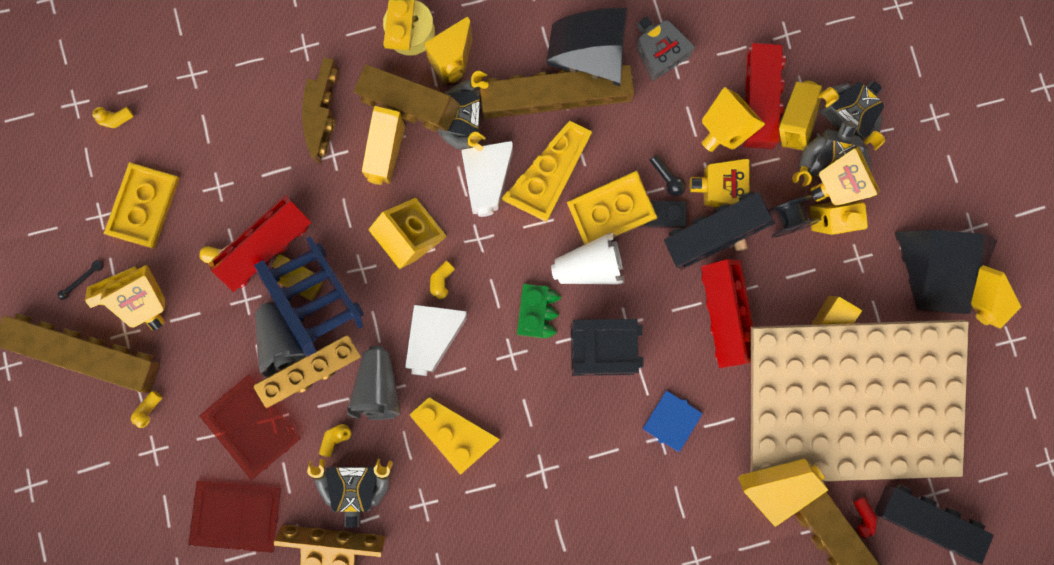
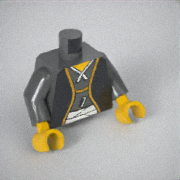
(857, 105)
(466, 122)
(828, 149)
(351, 488)

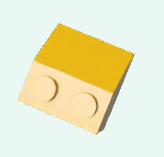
(450, 51)
(406, 232)

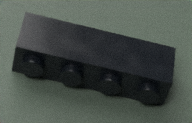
(719, 230)
(933, 523)

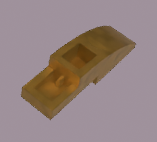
(315, 117)

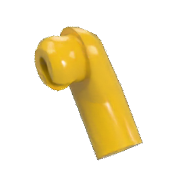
(112, 119)
(437, 280)
(140, 415)
(333, 436)

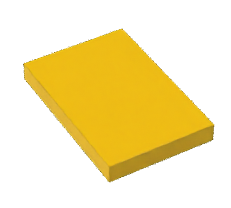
(141, 205)
(612, 208)

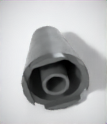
(275, 341)
(374, 387)

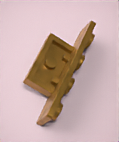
(306, 371)
(329, 546)

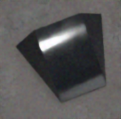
(590, 43)
(944, 267)

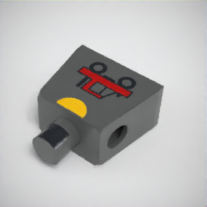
(661, 47)

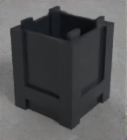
(605, 347)

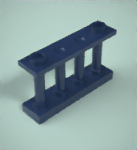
(295, 316)

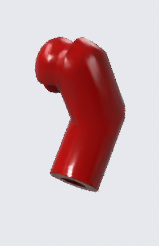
(869, 518)

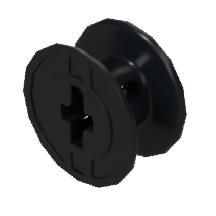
(793, 216)

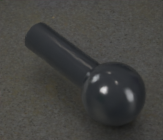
(674, 185)

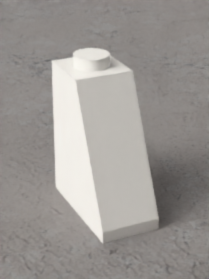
(487, 175)
(431, 337)

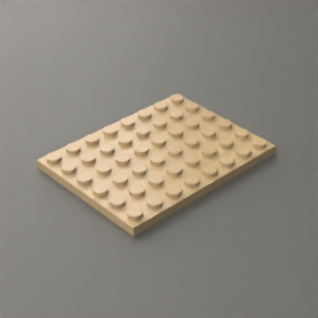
(860, 398)

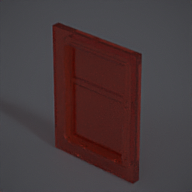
(248, 429)
(234, 516)

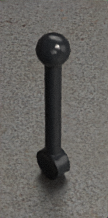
(96, 266)

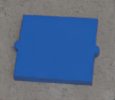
(672, 421)

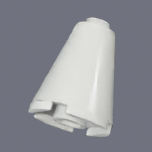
(590, 264)

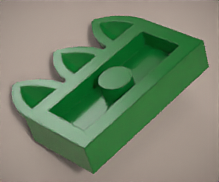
(535, 311)

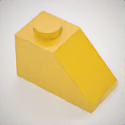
(994, 298)

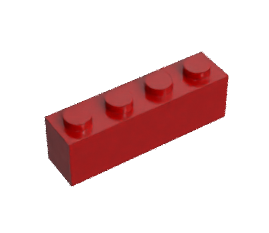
(763, 92)
(259, 242)
(728, 312)

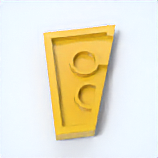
(452, 434)

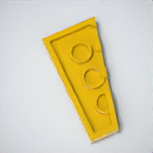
(546, 178)

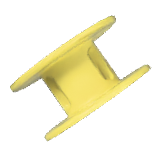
(422, 30)

